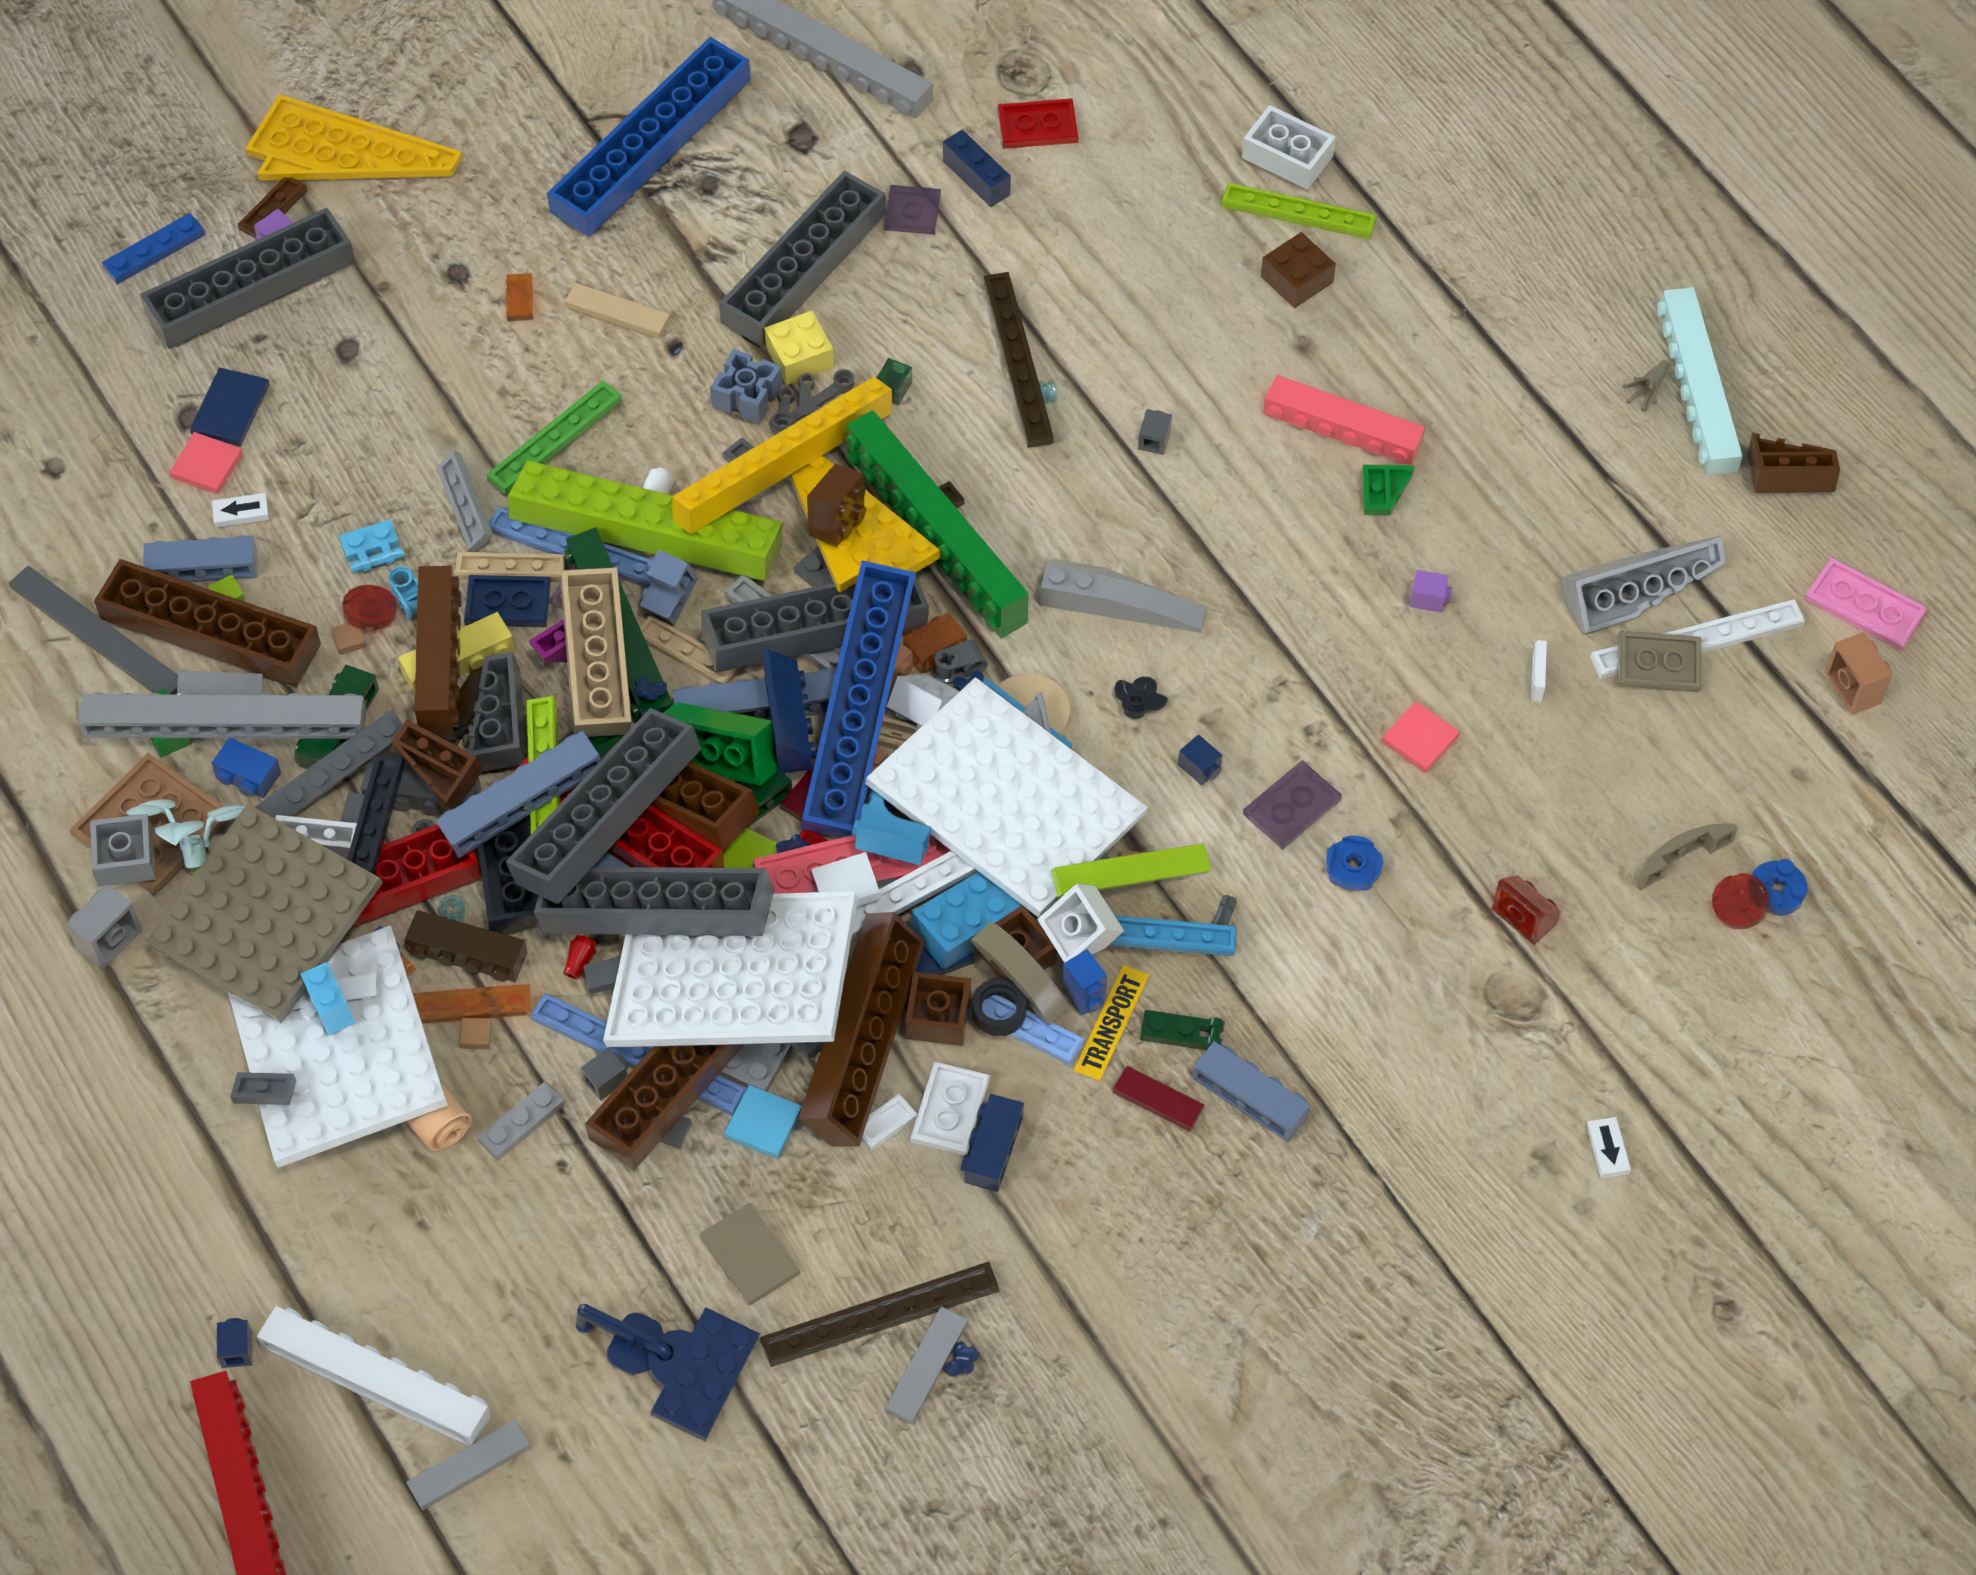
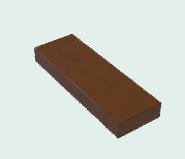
(281, 197)

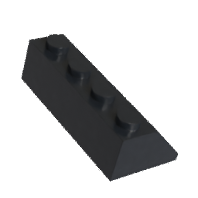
(507, 904)

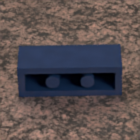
(976, 168)
(992, 1142)

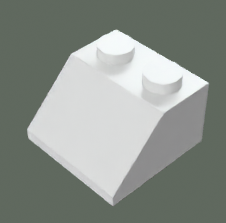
(919, 697)
(1080, 922)

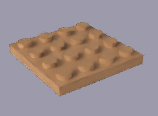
(148, 782)

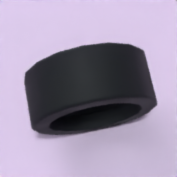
(994, 1027)

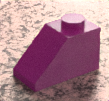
(551, 643)

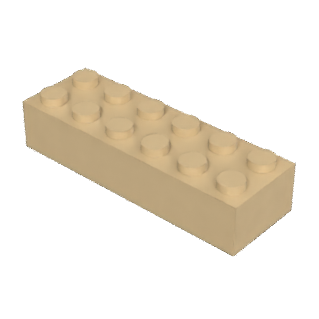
(595, 652)

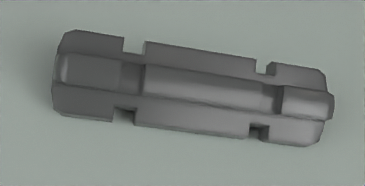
(1225, 910)

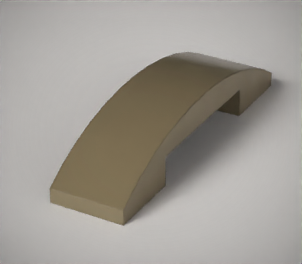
(1710, 836)
(1022, 970)

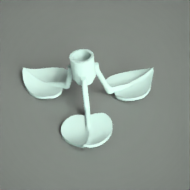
(174, 832)

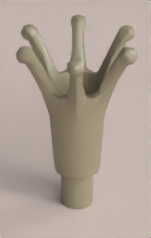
(1648, 383)

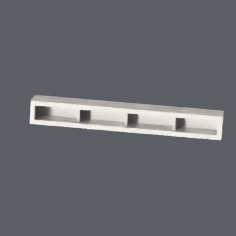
(374, 1376)

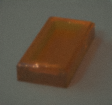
(519, 297)

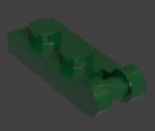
(1180, 1030)

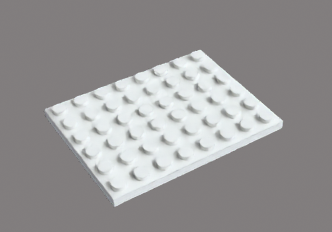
(1005, 794)
(738, 986)
(355, 1077)

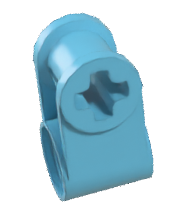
(405, 594)

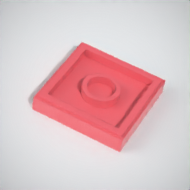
(206, 463)
(1420, 736)

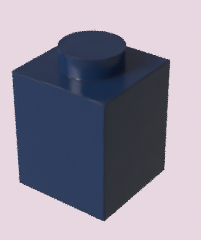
(1200, 760)
(234, 1343)

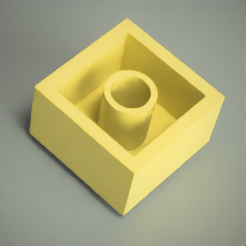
(799, 347)

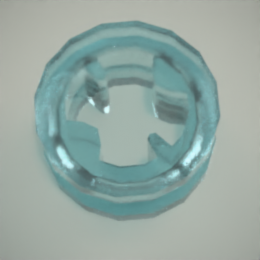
(1048, 391)
(452, 900)

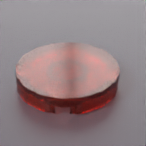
(369, 607)
(1740, 901)

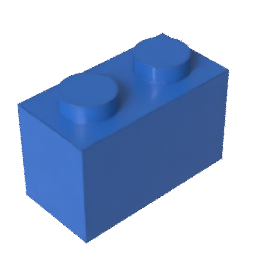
(246, 768)
(1084, 982)

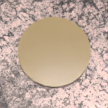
(1025, 688)

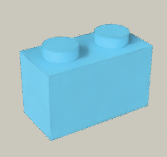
(327, 998)

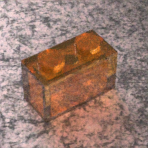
(928, 640)

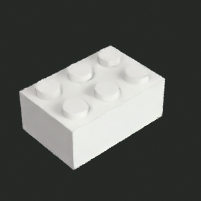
(1288, 147)

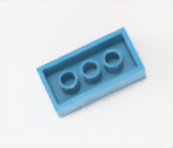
(958, 915)

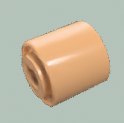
(443, 1126)

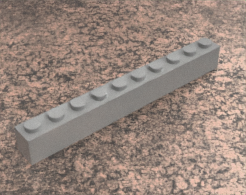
(831, 52)
(222, 716)

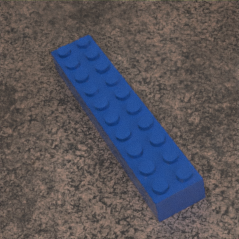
(649, 136)
(858, 699)

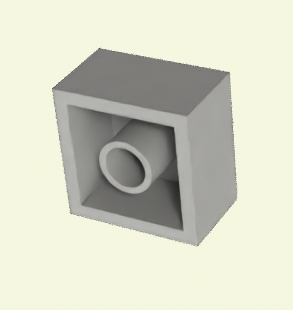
(122, 850)
(104, 926)

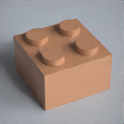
(1858, 673)

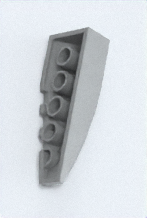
(1632, 584)
(1114, 595)

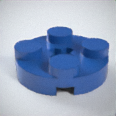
(1349, 877)
(1790, 878)

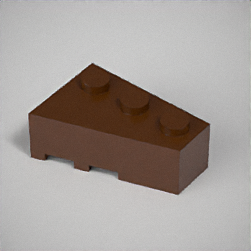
(1791, 468)
(438, 763)

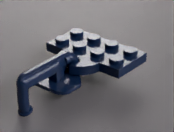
(698, 1374)

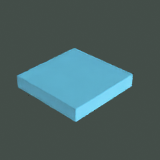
(763, 1121)

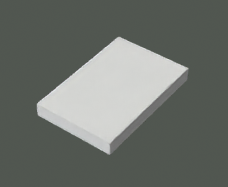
(950, 1108)

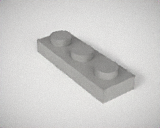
(521, 1121)

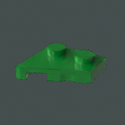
(1384, 487)

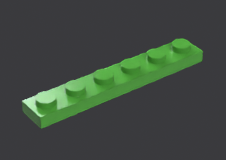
(556, 435)

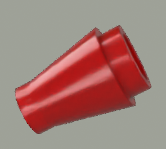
(580, 953)

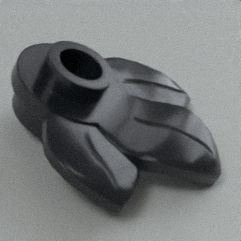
(1139, 696)

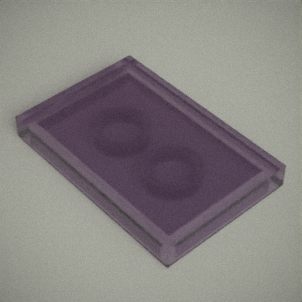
(1292, 804)

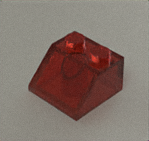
(1525, 908)

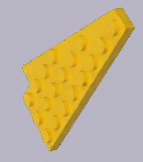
(324, 144)
(877, 539)

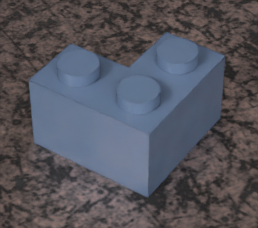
(669, 588)

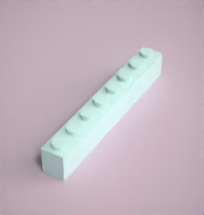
(1699, 381)

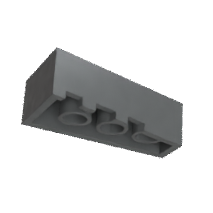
(499, 716)

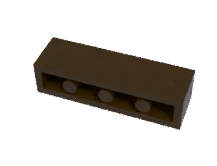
(465, 946)

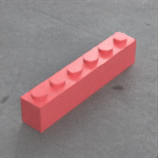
(1343, 420)

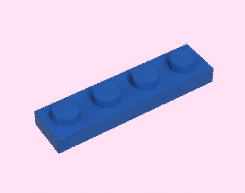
(153, 248)

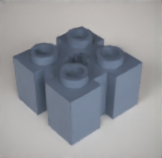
(746, 386)

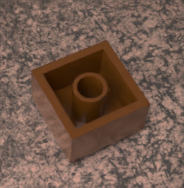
(1298, 270)
(836, 505)
(1029, 935)
(938, 1008)

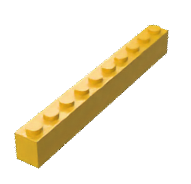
(777, 456)

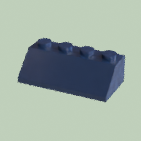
(787, 712)

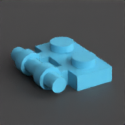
(369, 541)

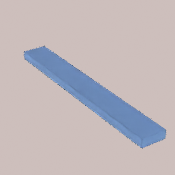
(629, 565)
(590, 1032)

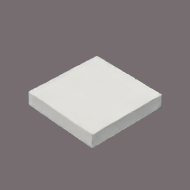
(848, 875)

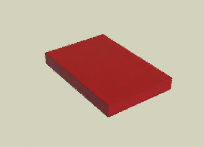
(1037, 123)

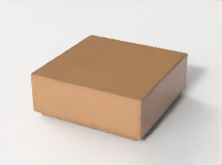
(348, 638)
(475, 1033)

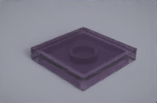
(912, 209)

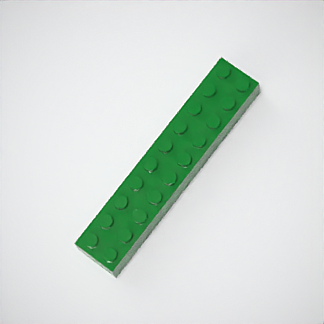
(923, 506)

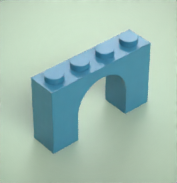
(889, 835)

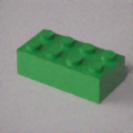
(731, 742)

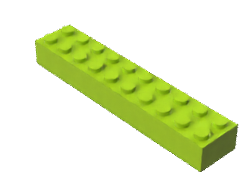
(642, 520)

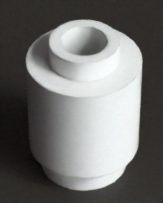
(659, 480)

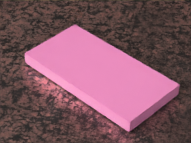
(1866, 604)

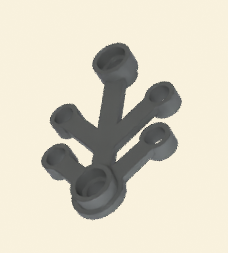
(806, 405)

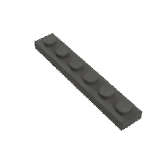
(333, 767)

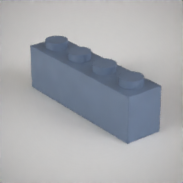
(203, 558)
(1251, 1091)

